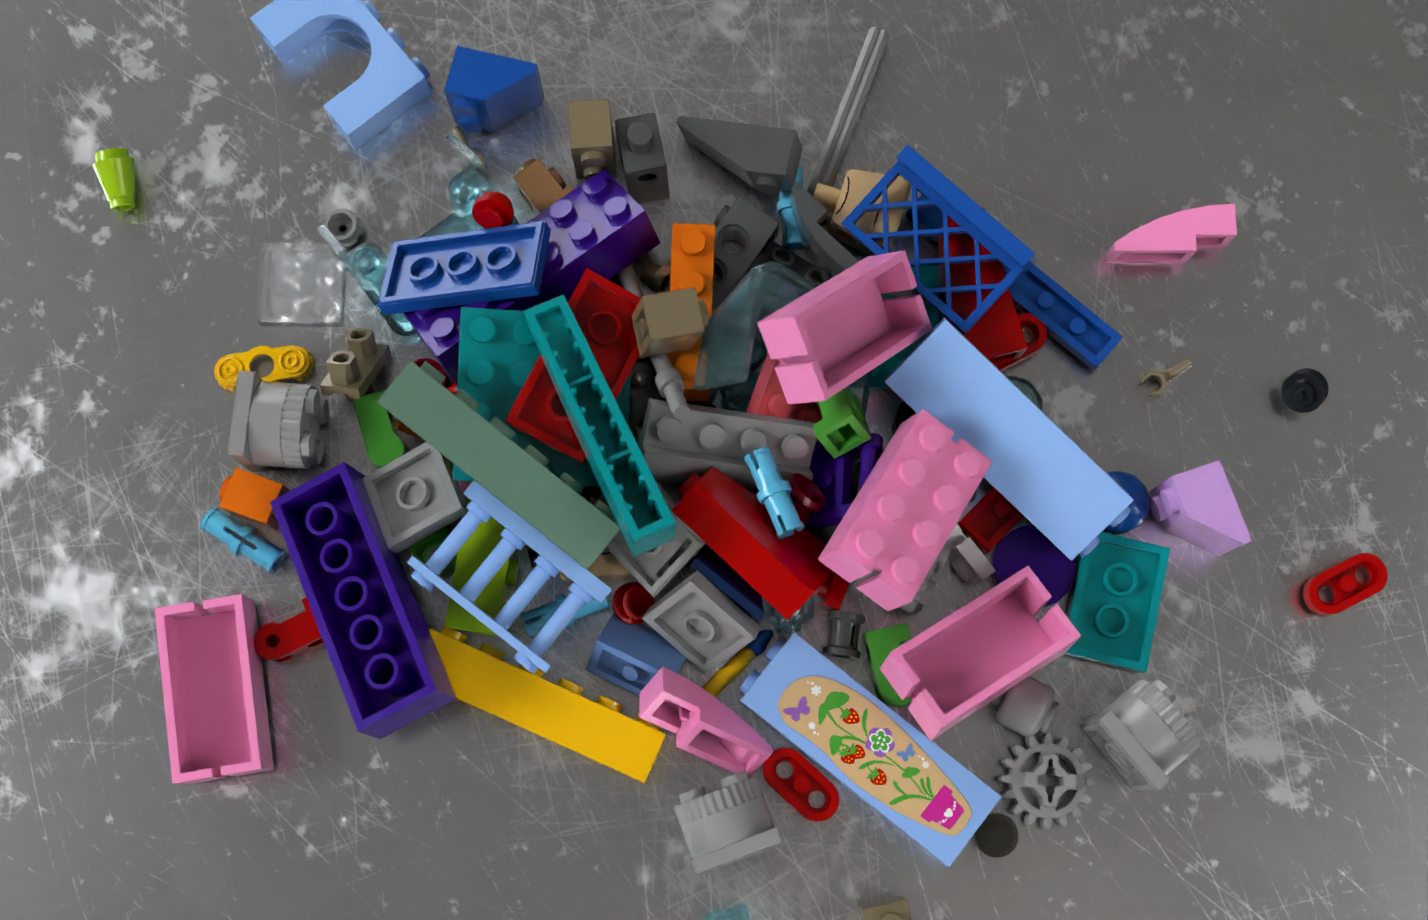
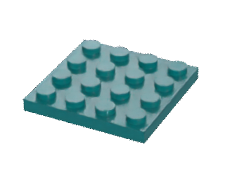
(492, 369)

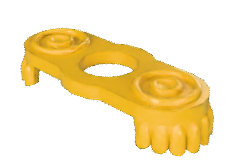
(289, 363)

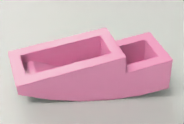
(1176, 236)
(702, 723)

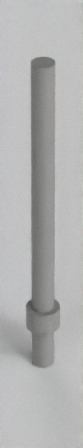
(668, 378)

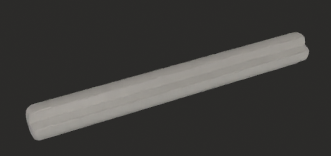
(850, 109)

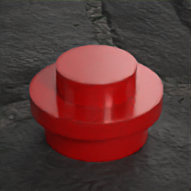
(493, 210)
(631, 603)

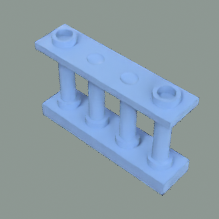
(515, 535)

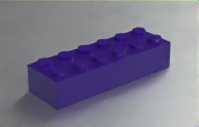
(590, 228)
(362, 603)

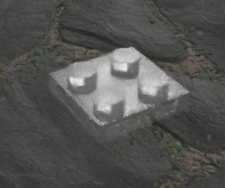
(301, 286)

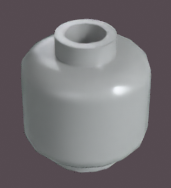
(1026, 707)

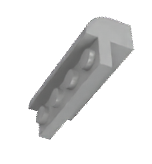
(720, 440)

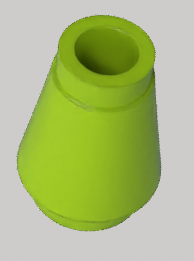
(117, 177)

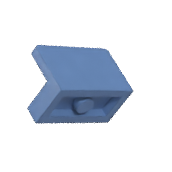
(632, 655)

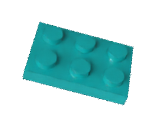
(1117, 601)

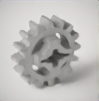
(1046, 800)

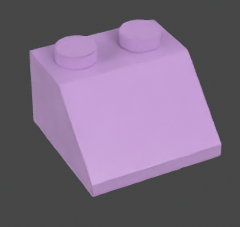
(1201, 509)

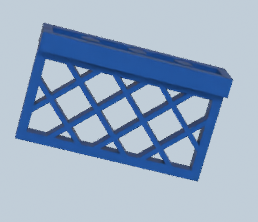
(963, 212)

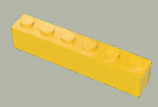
(548, 708)

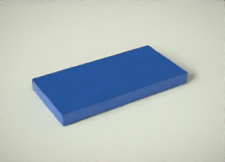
(465, 268)

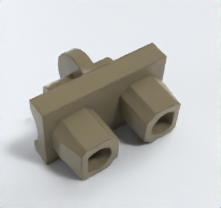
(356, 367)

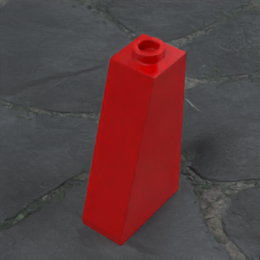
(999, 330)
(744, 536)

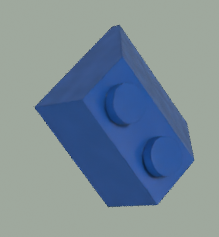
(491, 89)

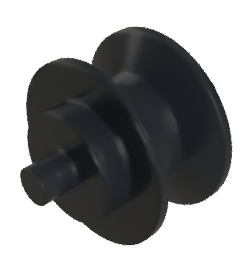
(1304, 390)

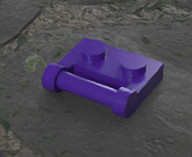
(835, 479)

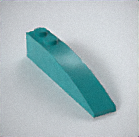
(601, 427)

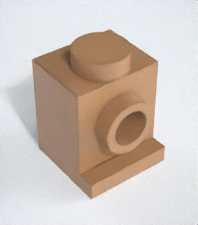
(539, 185)

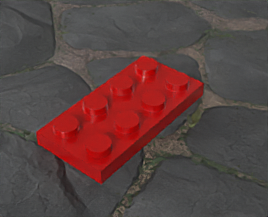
(607, 325)

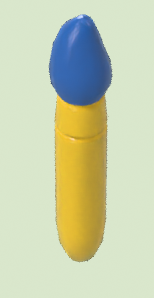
(738, 663)

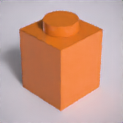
(250, 497)

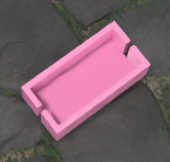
(844, 328)
(905, 511)
(978, 652)
(213, 690)

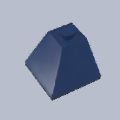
(729, 582)

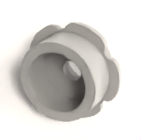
(347, 218)

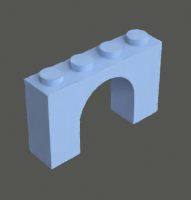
(387, 86)

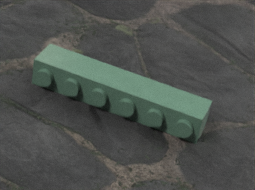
(499, 464)

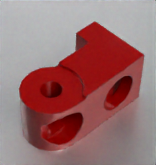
(290, 638)

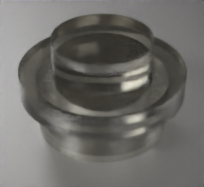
(997, 835)

